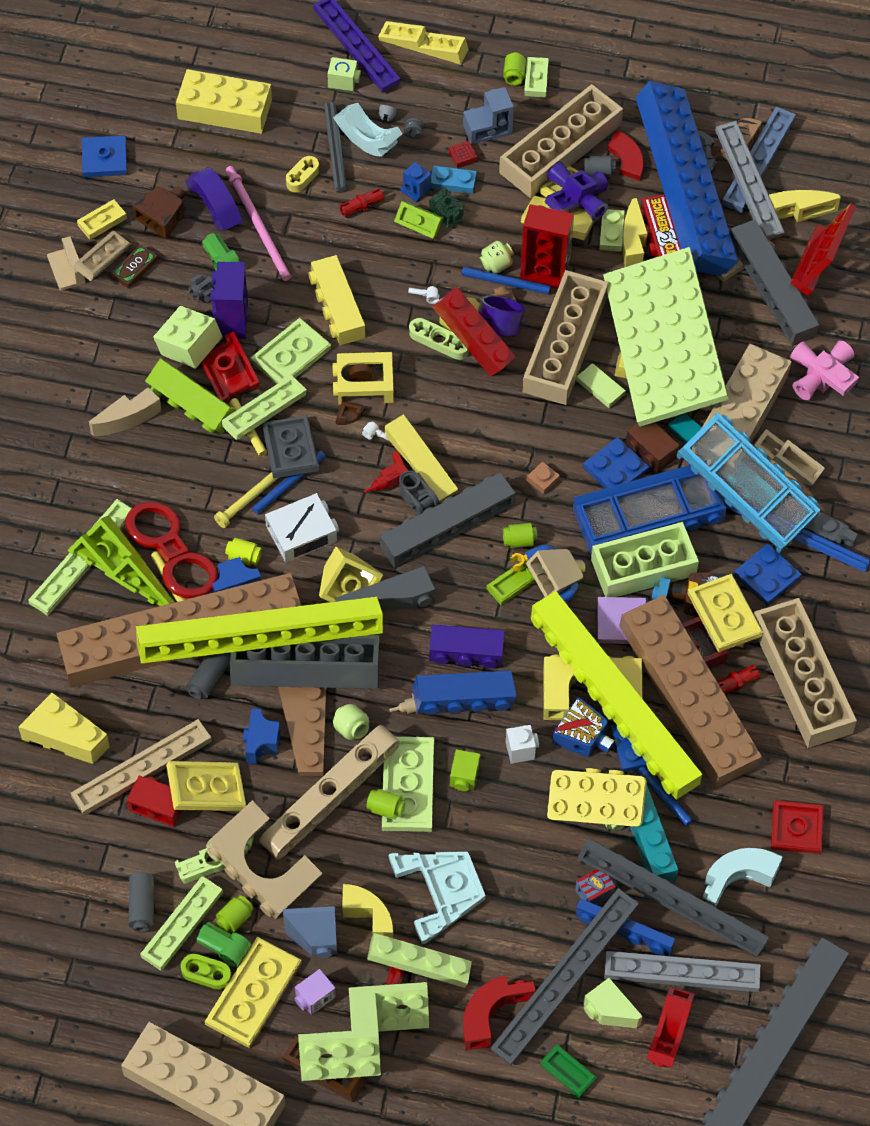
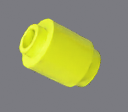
(246, 550)

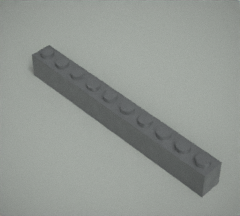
(778, 1037)

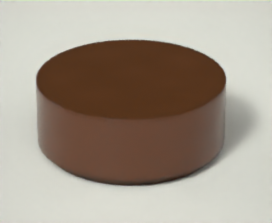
(360, 373)

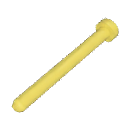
(223, 518)

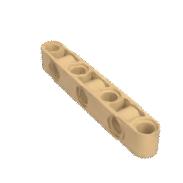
(315, 805)

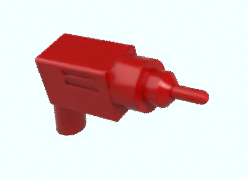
(390, 475)

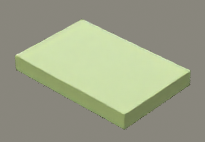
(291, 352)

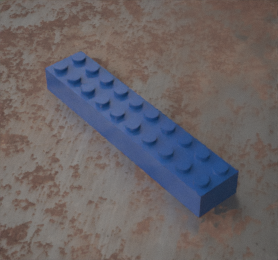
(686, 177)

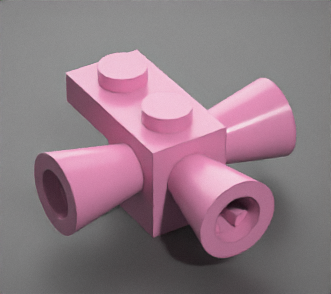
(824, 370)

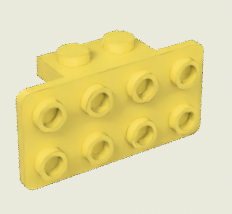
(597, 797)

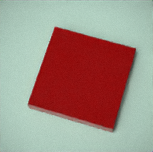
(797, 827)

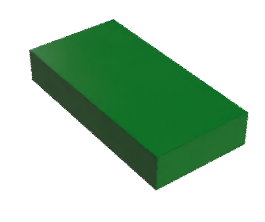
(568, 1071)

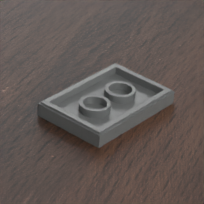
(290, 446)

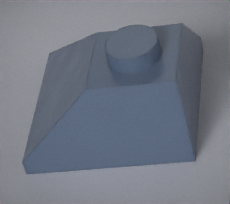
(312, 929)

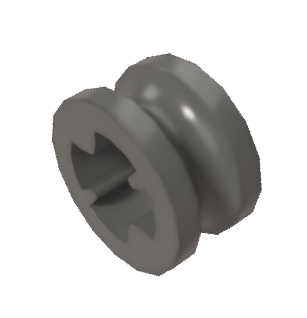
(413, 128)

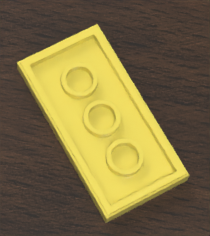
(253, 992)

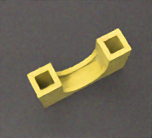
(560, 677)

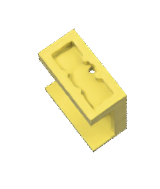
(371, 388)

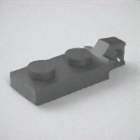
(832, 530)

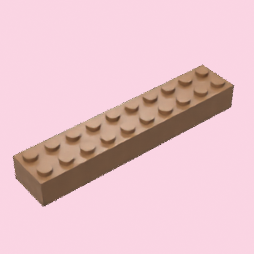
(111, 645)

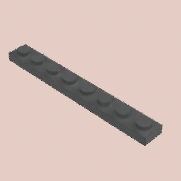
(673, 897)
(564, 977)

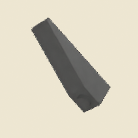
(399, 592)

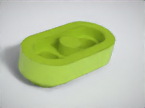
(207, 970)

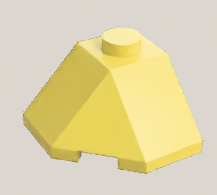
(345, 574)

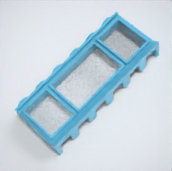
(749, 481)

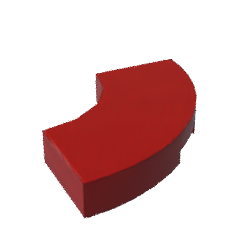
(628, 154)

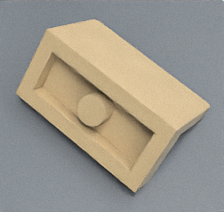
(62, 266)

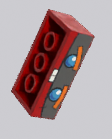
(546, 245)

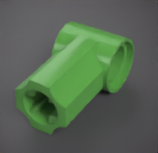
(218, 250)
(229, 947)

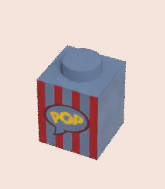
(595, 887)

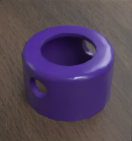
(503, 313)

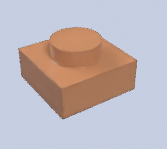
(543, 478)

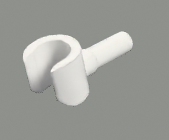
(431, 293)
(372, 429)

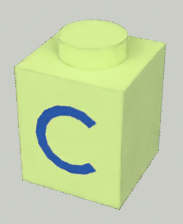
(343, 74)

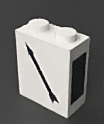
(301, 527)

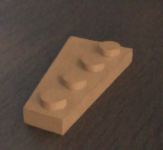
(305, 721)

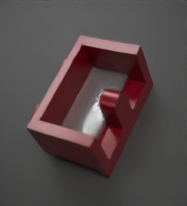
(704, 644)

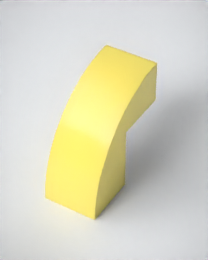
(364, 904)

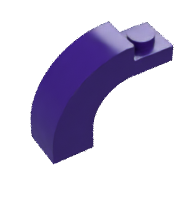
(216, 197)

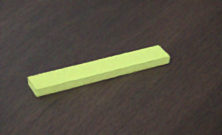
(71, 569)

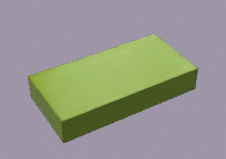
(510, 584)

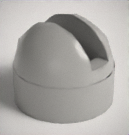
(387, 111)

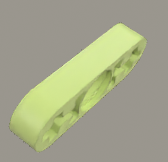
(434, 330)

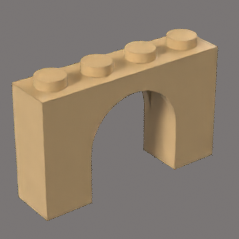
(273, 893)

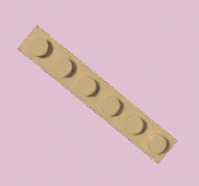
(144, 764)

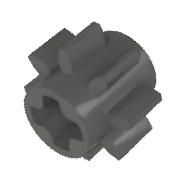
(201, 288)

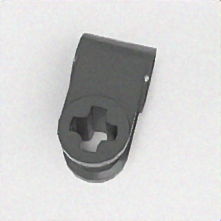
(419, 496)

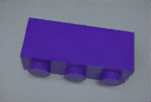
(466, 646)

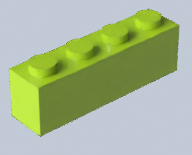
(189, 395)

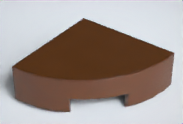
(349, 413)

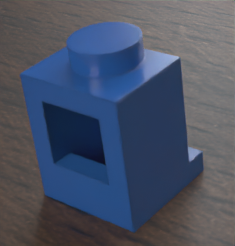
(416, 182)

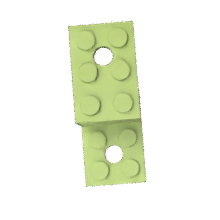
(357, 1051)

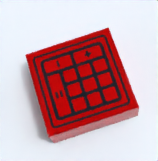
(462, 154)

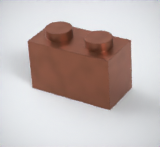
(652, 445)

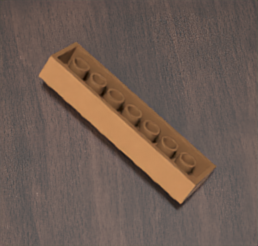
(690, 691)

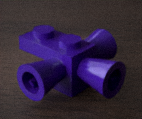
(577, 191)

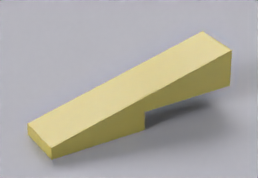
(417, 39)
(420, 458)

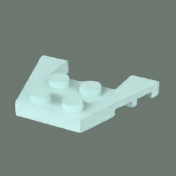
(450, 882)

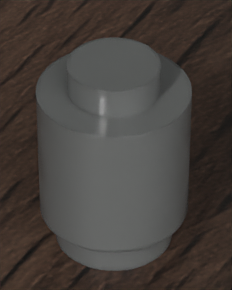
(600, 164)

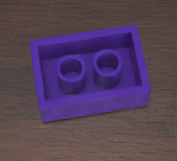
(230, 298)

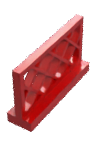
(820, 251)

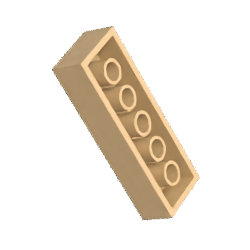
(562, 139)
(565, 337)
(753, 389)
(804, 673)
(200, 1081)

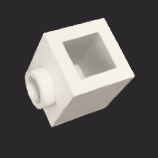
(521, 743)

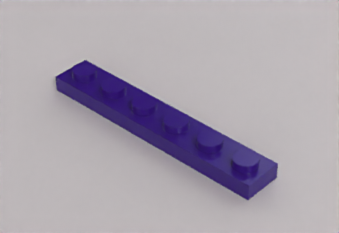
(357, 44)

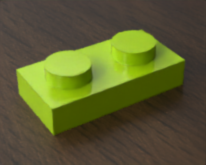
(418, 219)

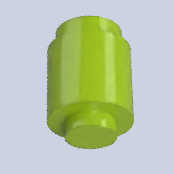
(514, 69)
(519, 535)
(385, 803)
(234, 914)

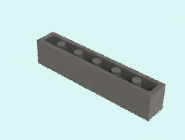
(773, 282)
(447, 520)

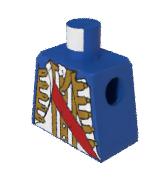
(583, 730)

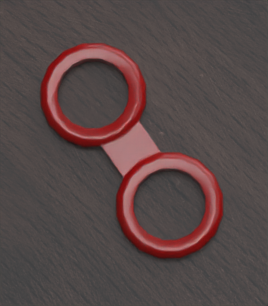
(171, 549)

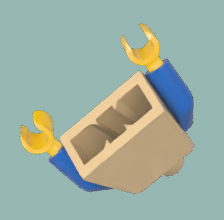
(552, 570)

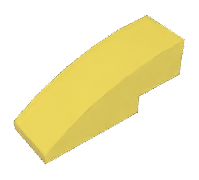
(804, 203)
(633, 235)

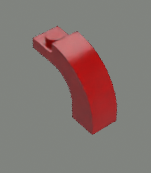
(485, 1002)
(670, 1027)

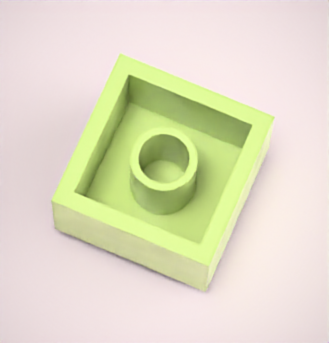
(187, 336)

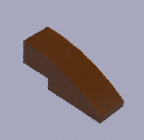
(345, 1087)

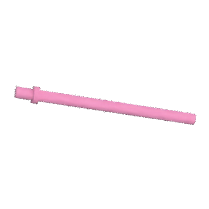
(236, 181)

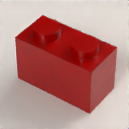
(153, 801)

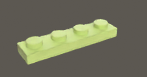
(263, 407)
(181, 923)
(419, 960)

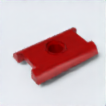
(234, 378)

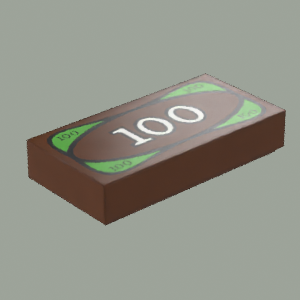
(134, 266)

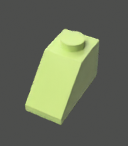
(611, 1007)

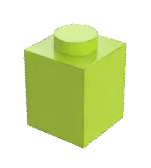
(464, 770)

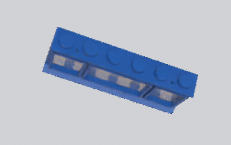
(648, 505)

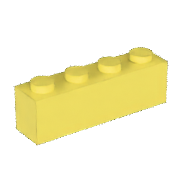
(337, 300)

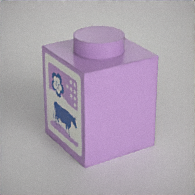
(314, 992)

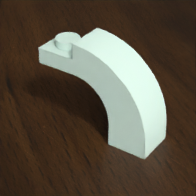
(364, 132)
(737, 865)

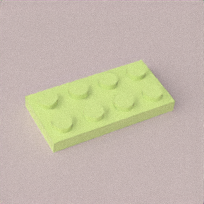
(411, 776)

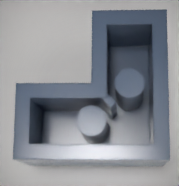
(492, 119)

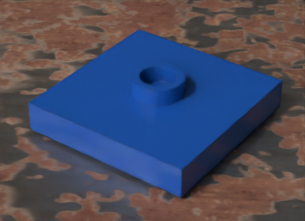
(104, 156)

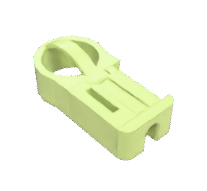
(197, 866)

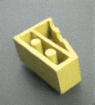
(64, 729)

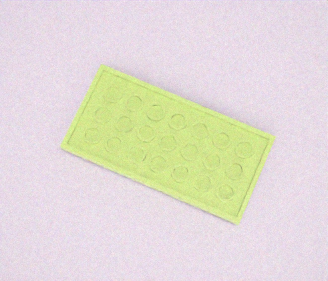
(665, 337)

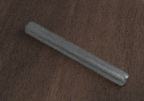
(335, 147)

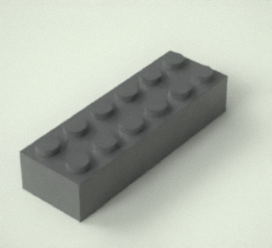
(318, 664)

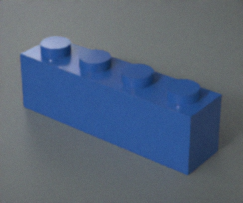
(464, 692)

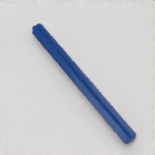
(825, 546)

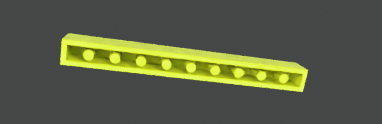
(259, 629)
(616, 696)

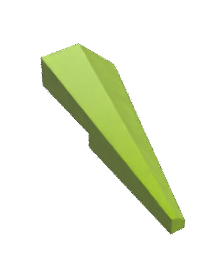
(113, 553)

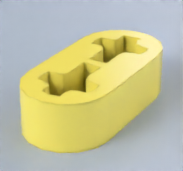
(301, 173)

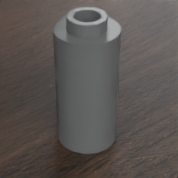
(208, 675)
(141, 902)

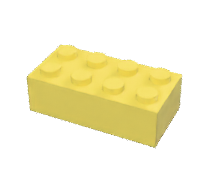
(224, 101)

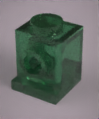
(447, 207)

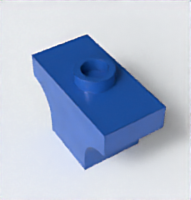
(234, 574)
(261, 737)

